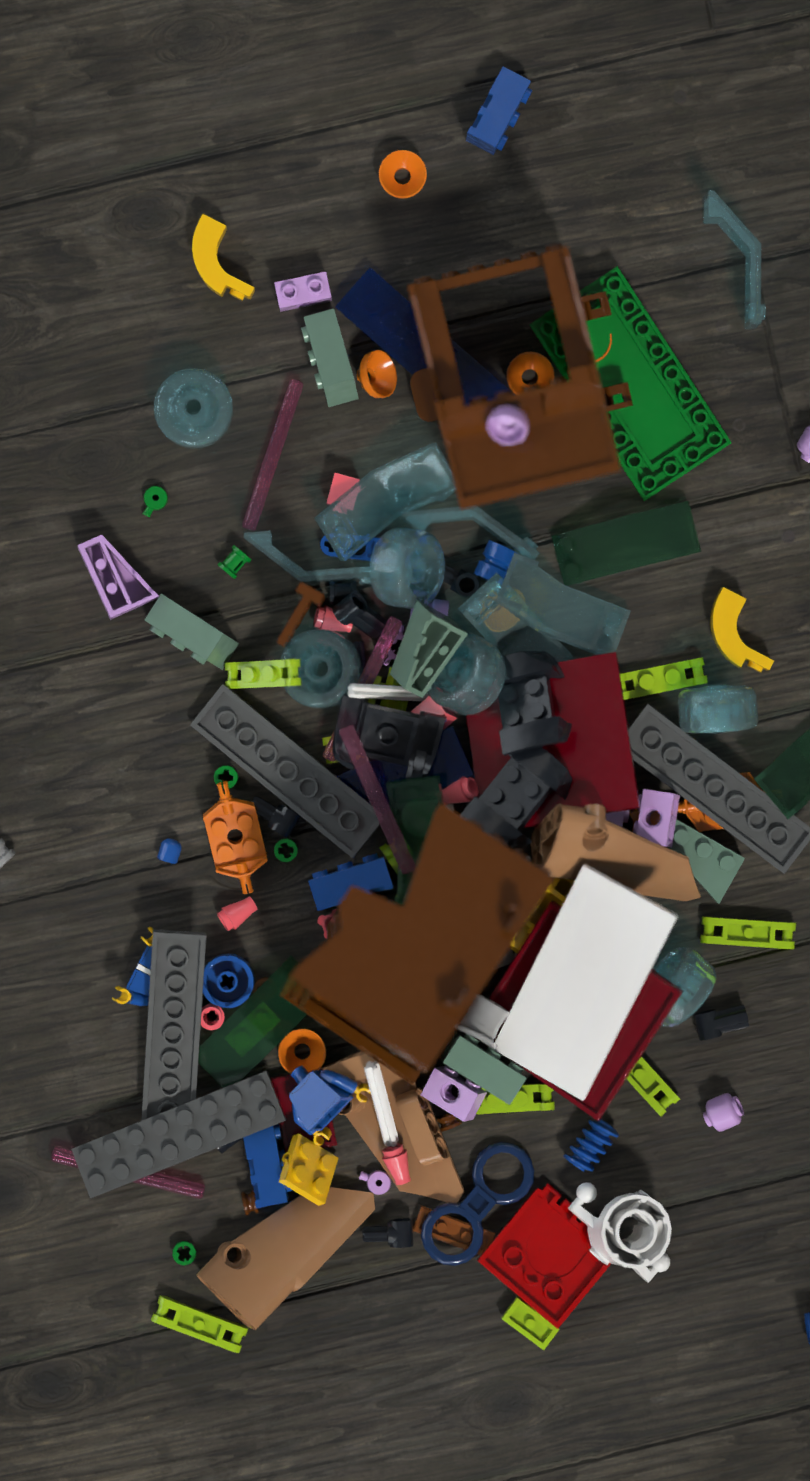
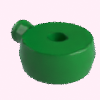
(154, 505)

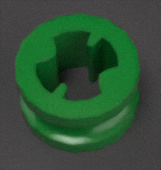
(290, 843)
(192, 1252)

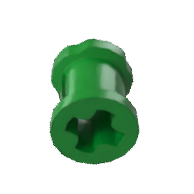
(234, 562)
(232, 772)

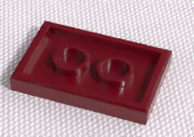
(283, 1086)

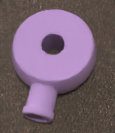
(373, 1177)

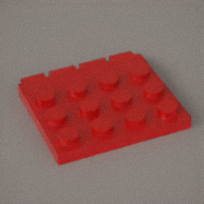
(545, 1256)

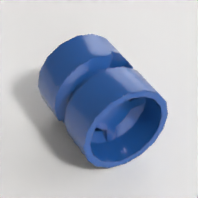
(496, 561)

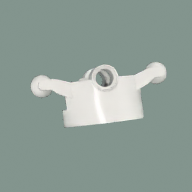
(646, 1243)

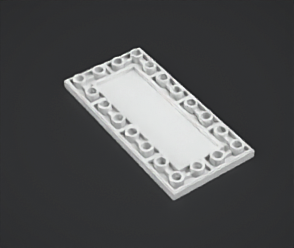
(584, 981)

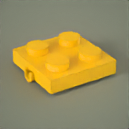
(308, 1169)

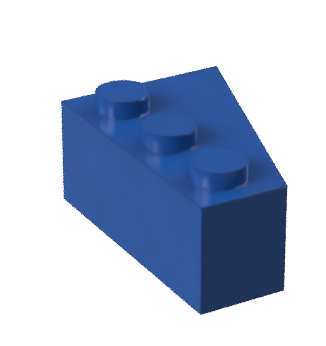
(499, 111)
(331, 888)
(266, 1166)

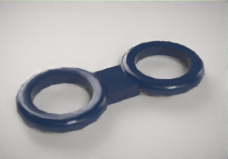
(477, 1203)

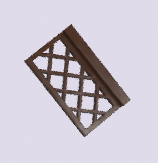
(308, 596)

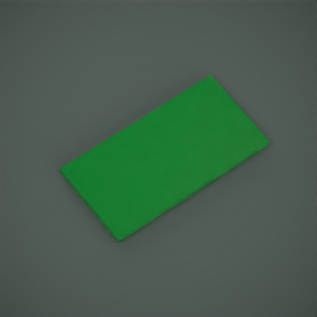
(669, 422)

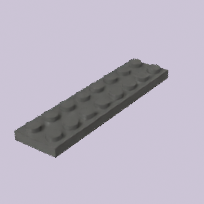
(287, 770)
(716, 789)
(173, 1020)
(179, 1134)

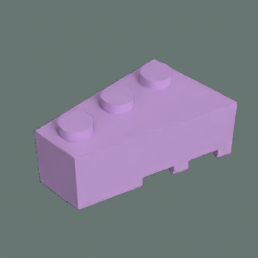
(114, 578)

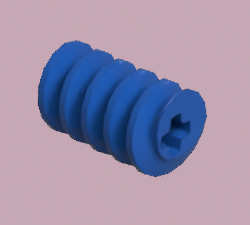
(591, 1145)

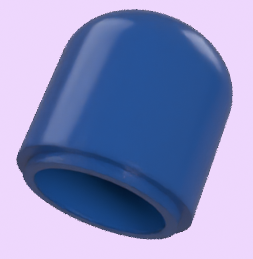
(169, 851)

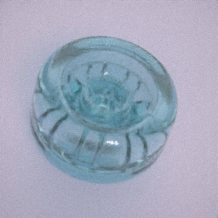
(209, 423)
(407, 567)
(342, 661)
(470, 677)
(717, 709)
(690, 973)

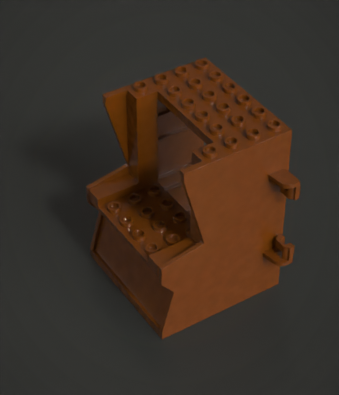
(567, 421)
(409, 973)

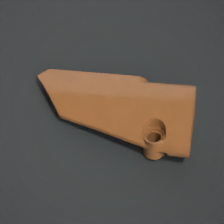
(584, 836)
(417, 1129)
(283, 1252)

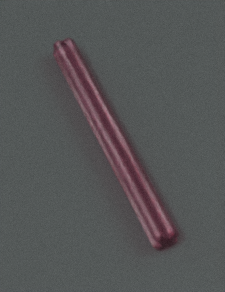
(272, 455)
(373, 665)
(377, 799)
(154, 1180)

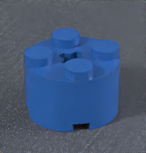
(242, 984)

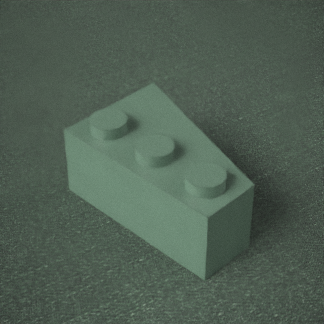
(330, 357)
(190, 632)
(425, 648)
(710, 861)
(483, 1066)

